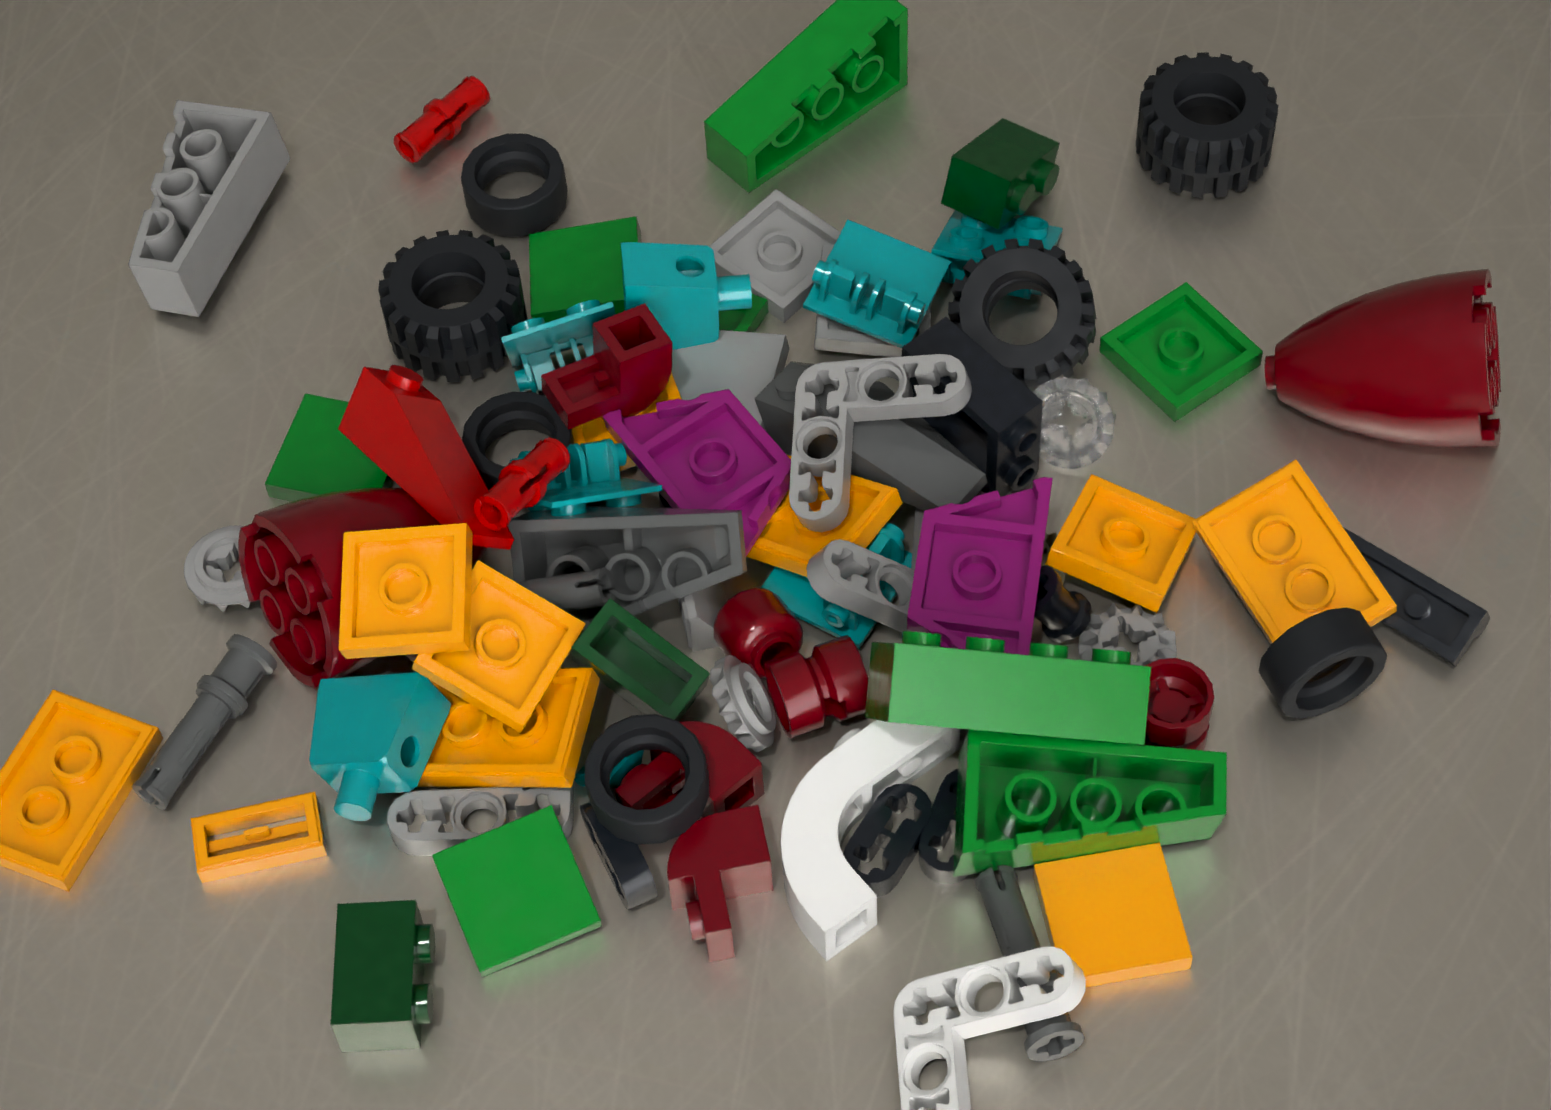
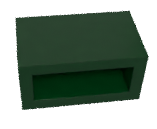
(1001, 173)
(639, 663)
(380, 976)

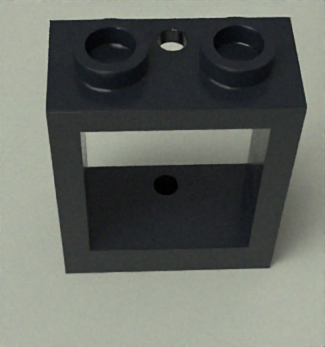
(1001, 420)

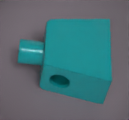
(681, 289)
(374, 736)

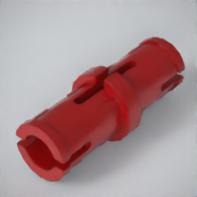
(441, 119)
(522, 484)

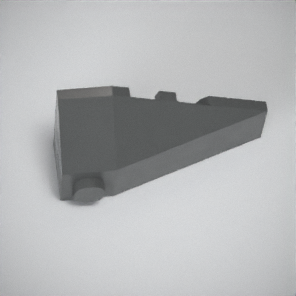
(889, 452)
(647, 550)

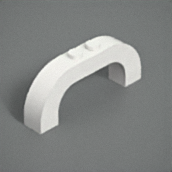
(820, 885)

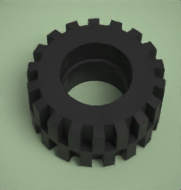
(1206, 124)
(1036, 270)
(444, 273)

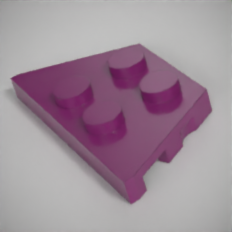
(708, 457)
(981, 568)

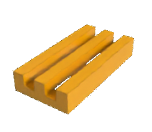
(259, 846)

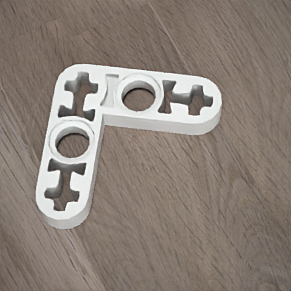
(945, 1030)

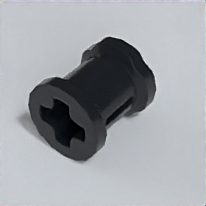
(1061, 612)

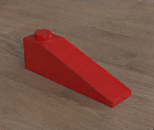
(418, 448)

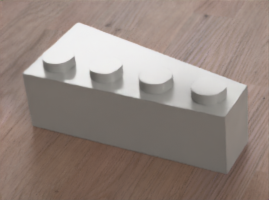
(204, 202)

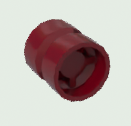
(817, 686)
(1178, 705)

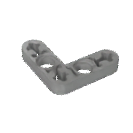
(852, 404)
(863, 592)
(461, 803)

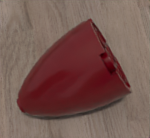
(1400, 364)
(295, 569)

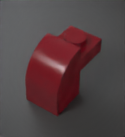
(623, 374)
(732, 770)
(715, 862)

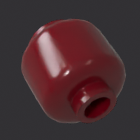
(757, 628)

